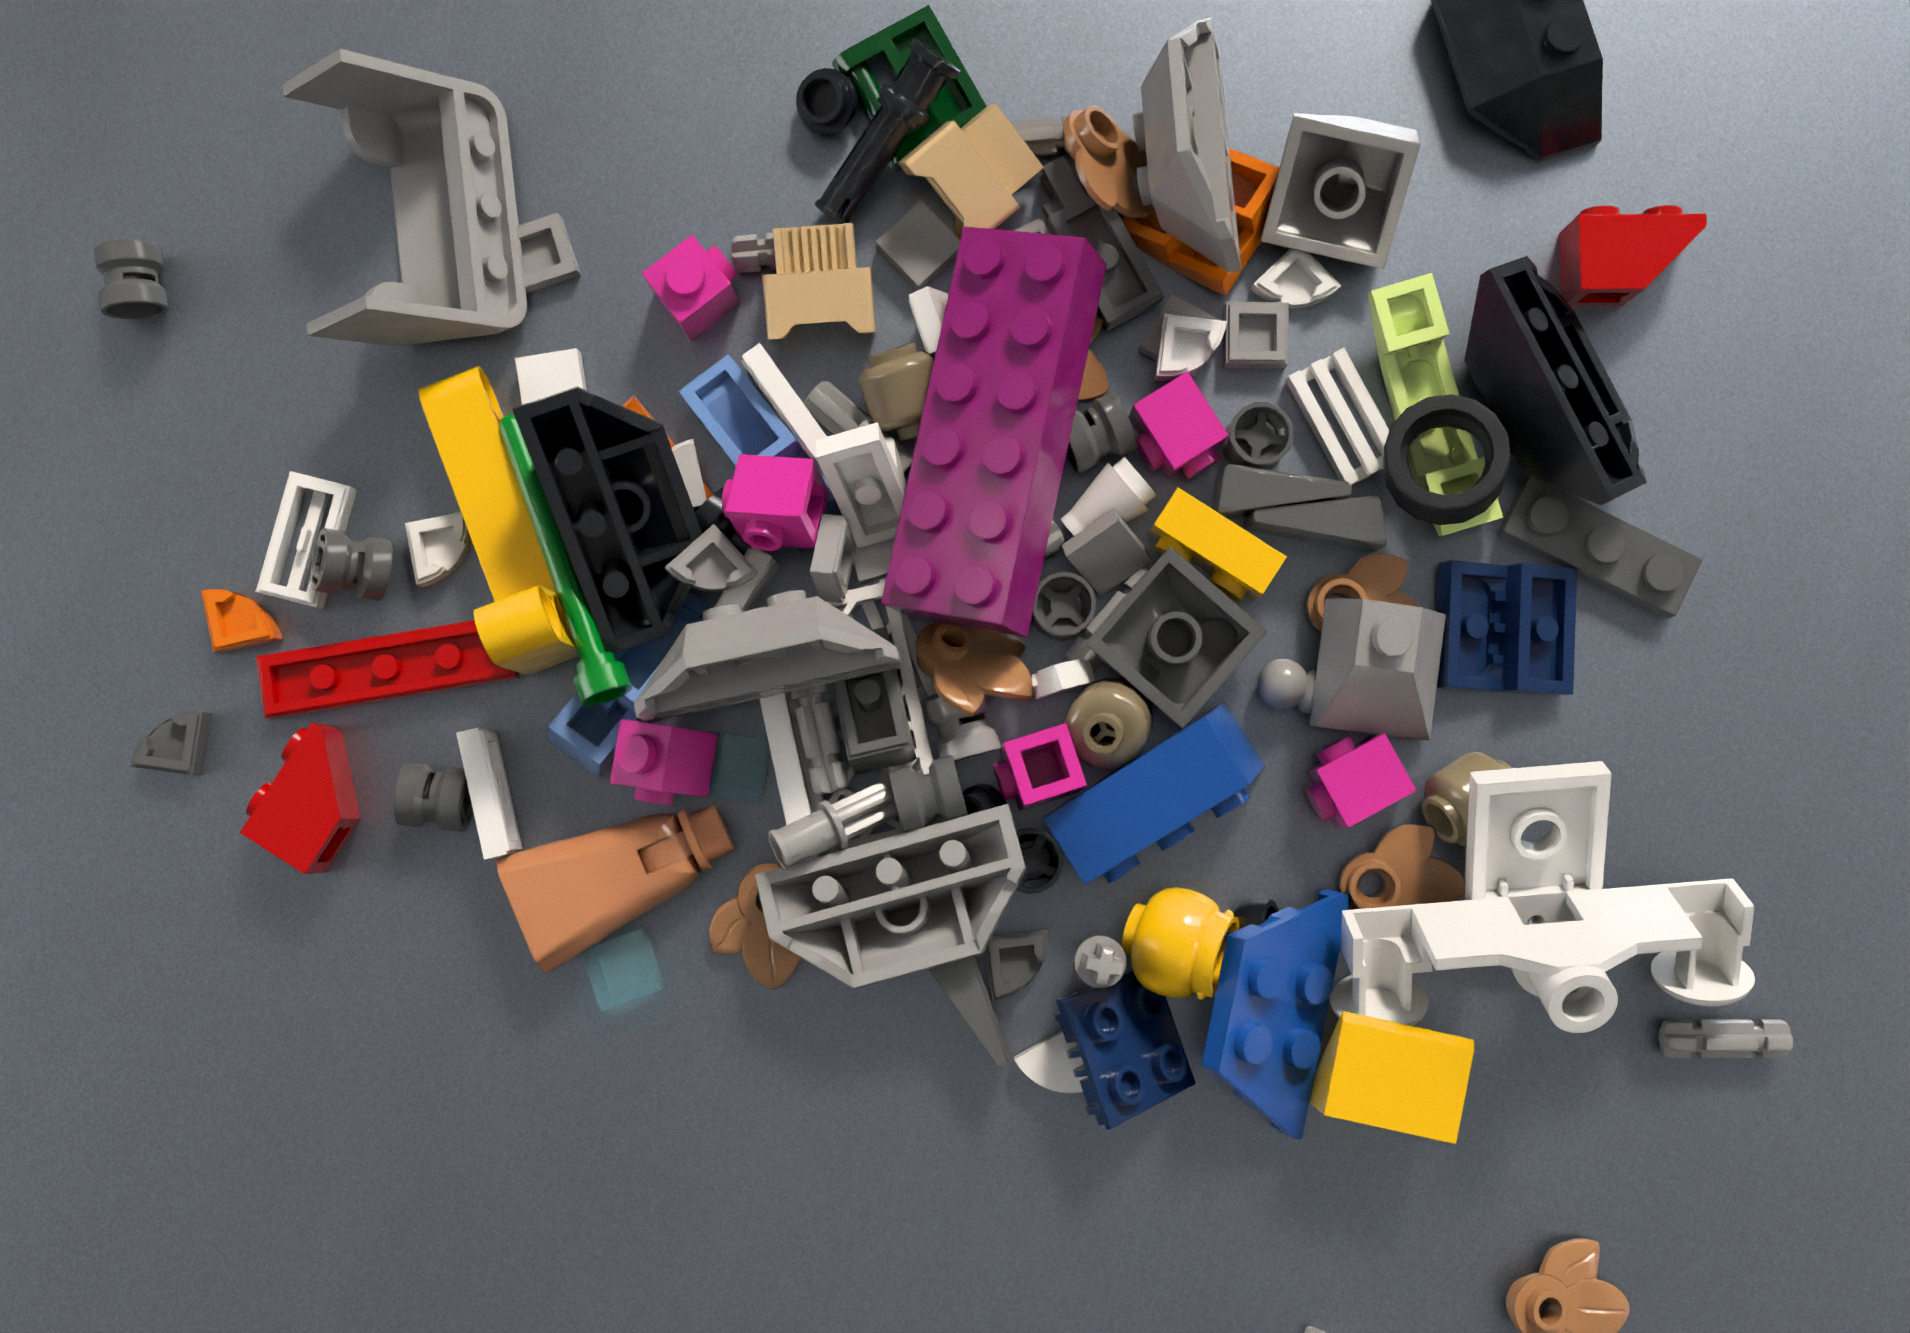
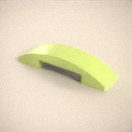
(1416, 366)

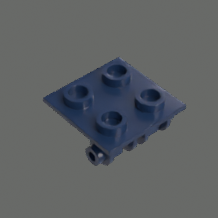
(1125, 1047)

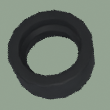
(1446, 412)

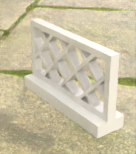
(786, 742)

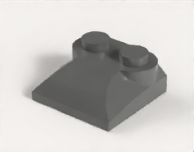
(1175, 638)

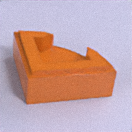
(237, 621)

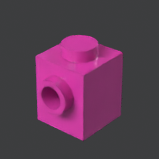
(693, 285)
(1177, 429)
(775, 501)
(663, 761)
(1039, 768)
(1356, 780)

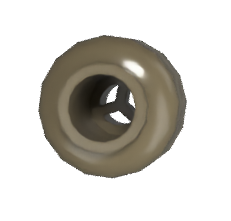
(897, 388)
(1115, 704)
(1448, 795)

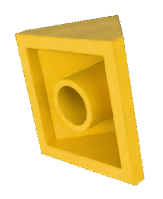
(1394, 1077)

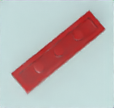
(376, 670)

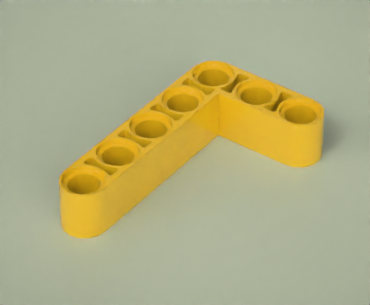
(526, 621)

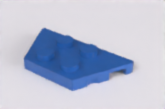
(1275, 1008)

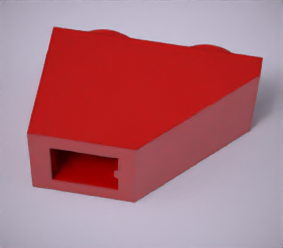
(1617, 255)
(309, 804)

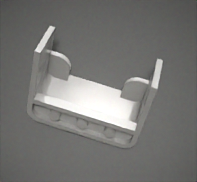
(449, 200)

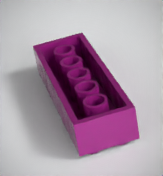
(995, 430)

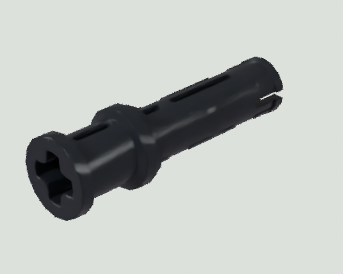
(902, 107)

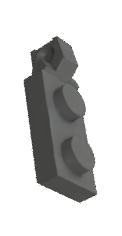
(1127, 281)

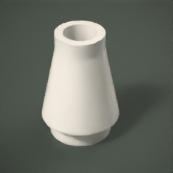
(1114, 488)

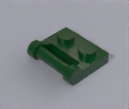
(956, 101)

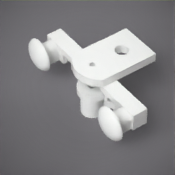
(1548, 913)

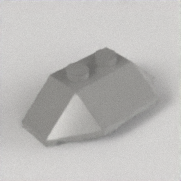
(1189, 146)
(761, 655)
(898, 899)

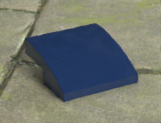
(1507, 627)

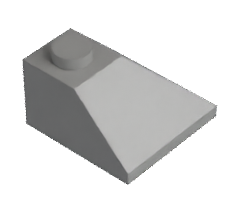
(1341, 187)
(1377, 668)

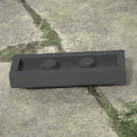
(1599, 547)

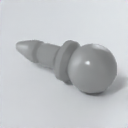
(1287, 685)

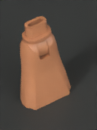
(597, 882)

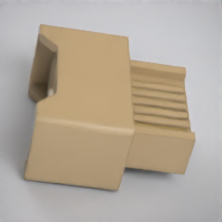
(975, 168)
(817, 281)

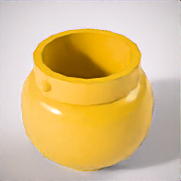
(1178, 942)

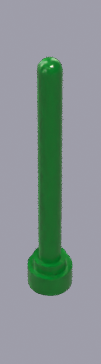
(599, 674)

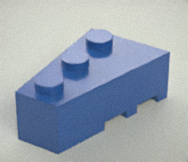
(1156, 797)

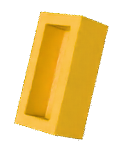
(1234, 557)

